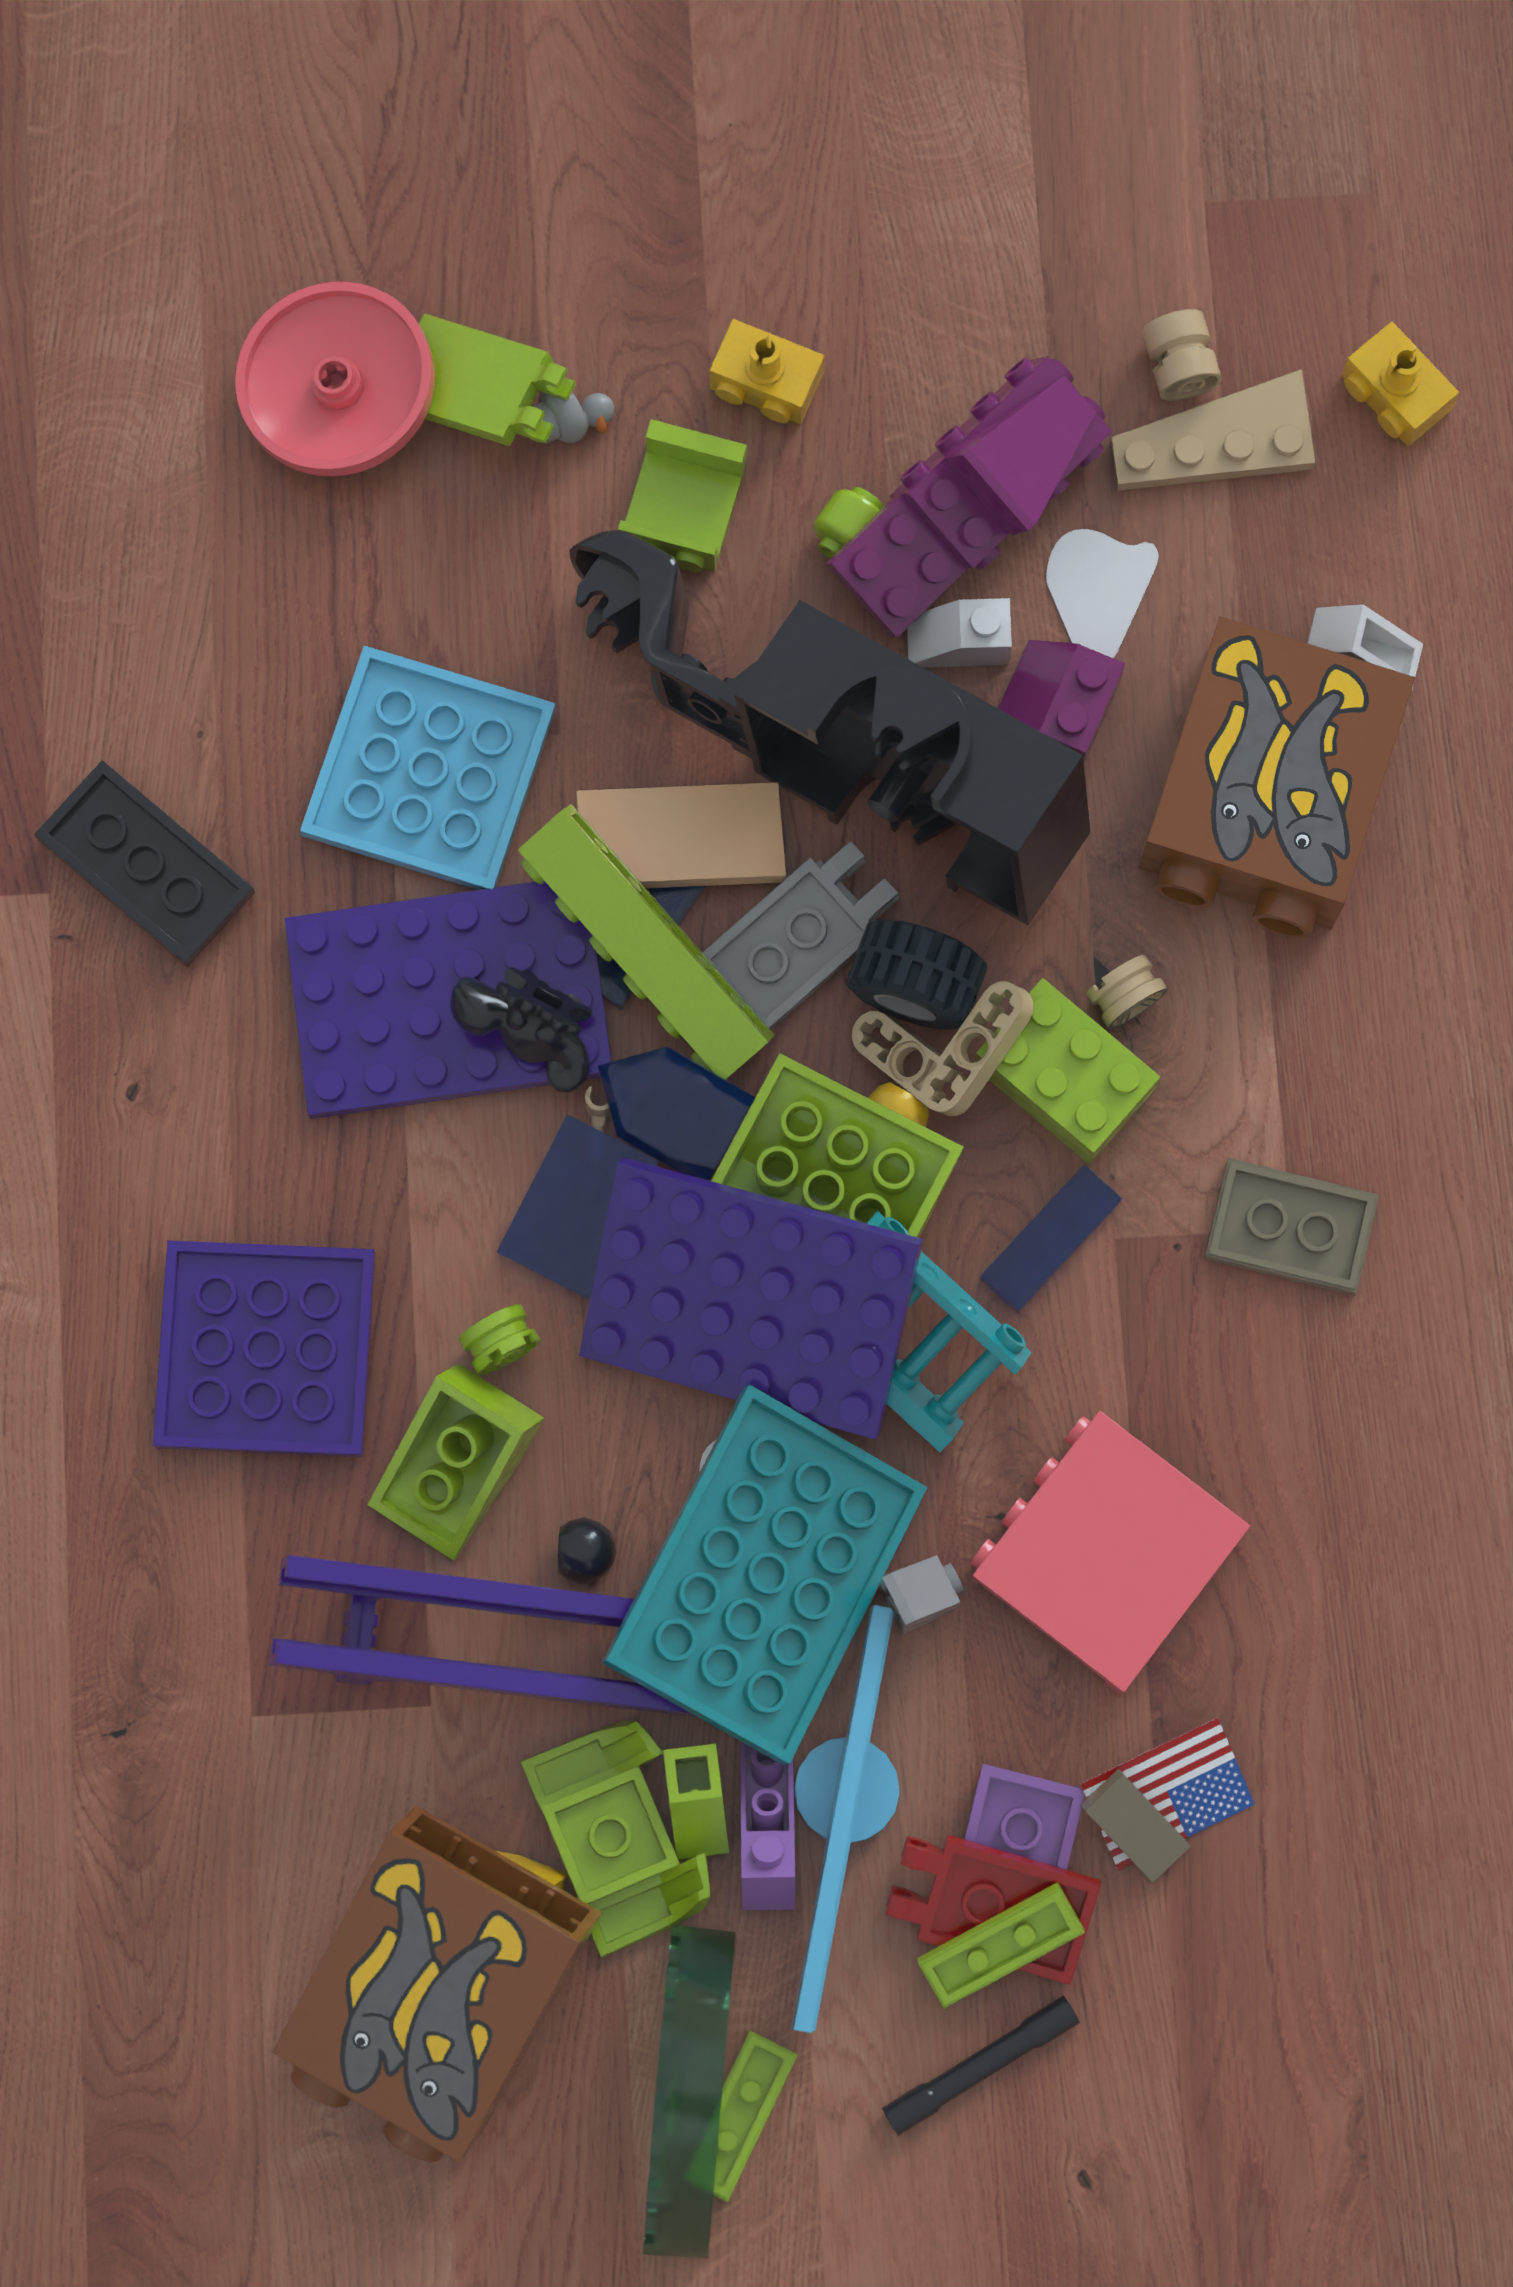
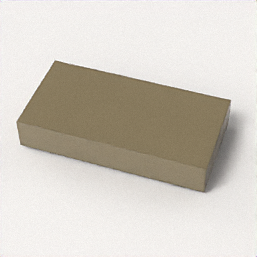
(1135, 1825)

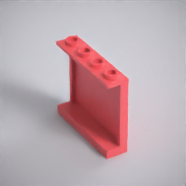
(1108, 1550)

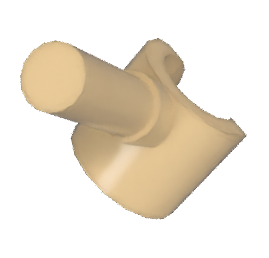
(598, 1114)

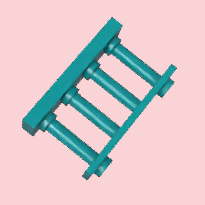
(937, 1415)

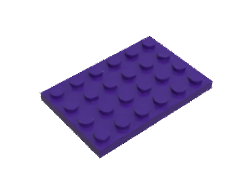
(380, 987)
(752, 1293)

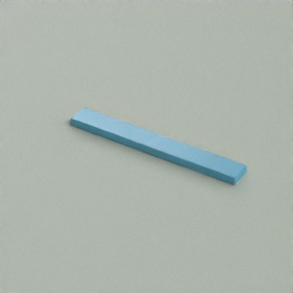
(842, 1819)

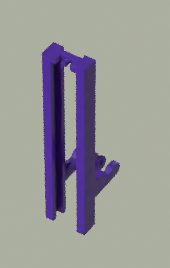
(361, 1665)

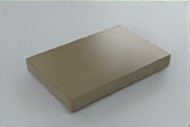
(1291, 1227)

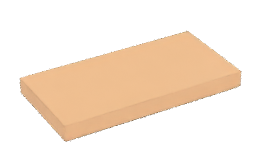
(691, 832)

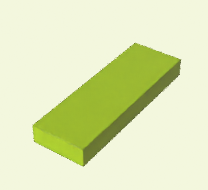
(1000, 1945)
(746, 2105)

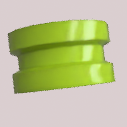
(499, 1340)

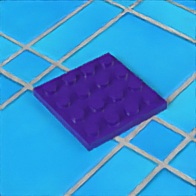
(264, 1348)

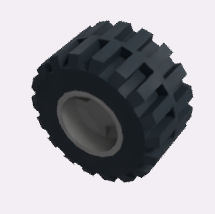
(916, 974)

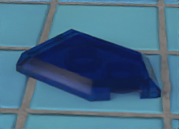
(674, 1109)

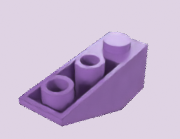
(766, 1832)

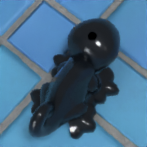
(532, 1020)

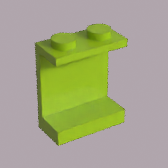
(686, 493)

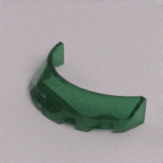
(688, 2092)

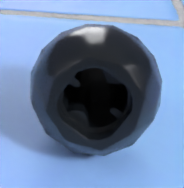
(585, 1550)

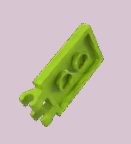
(490, 382)

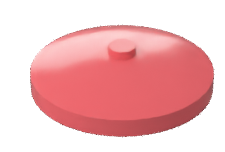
(335, 378)

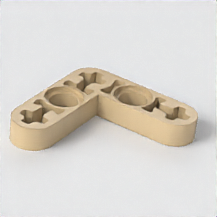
(938, 1067)

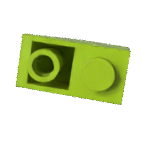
(696, 1801)

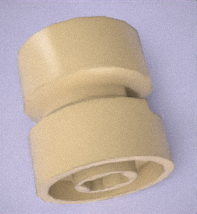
(1179, 347)

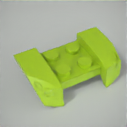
(615, 1835)

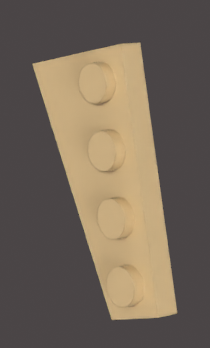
(1228, 438)

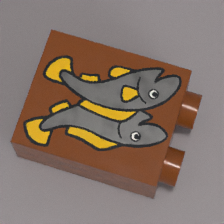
(1275, 778)
(434, 1987)

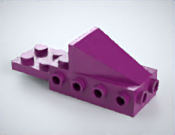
(972, 492)

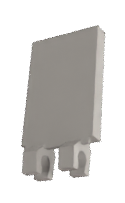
(799, 935)

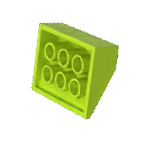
(836, 1151)

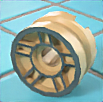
(1127, 991)

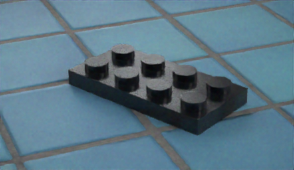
(144, 863)

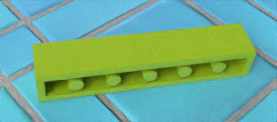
(644, 942)

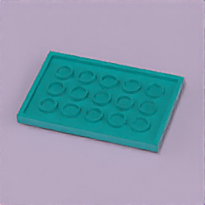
(765, 1575)

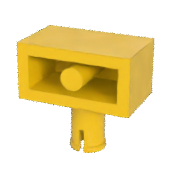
(766, 373)
(1398, 384)

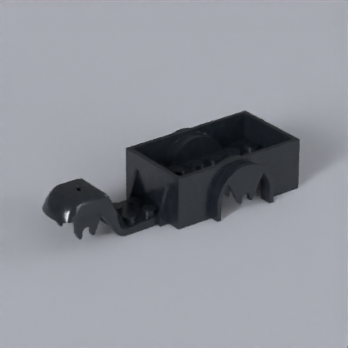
(840, 710)

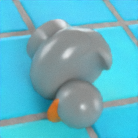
(573, 419)

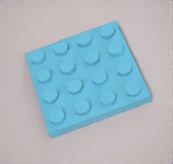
(428, 769)

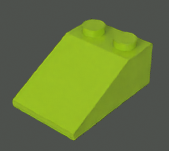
(454, 1459)

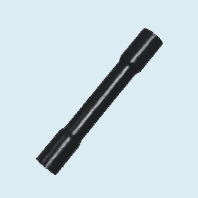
(931, 2096)

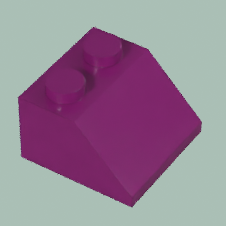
(1063, 691)

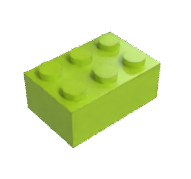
(1072, 1074)

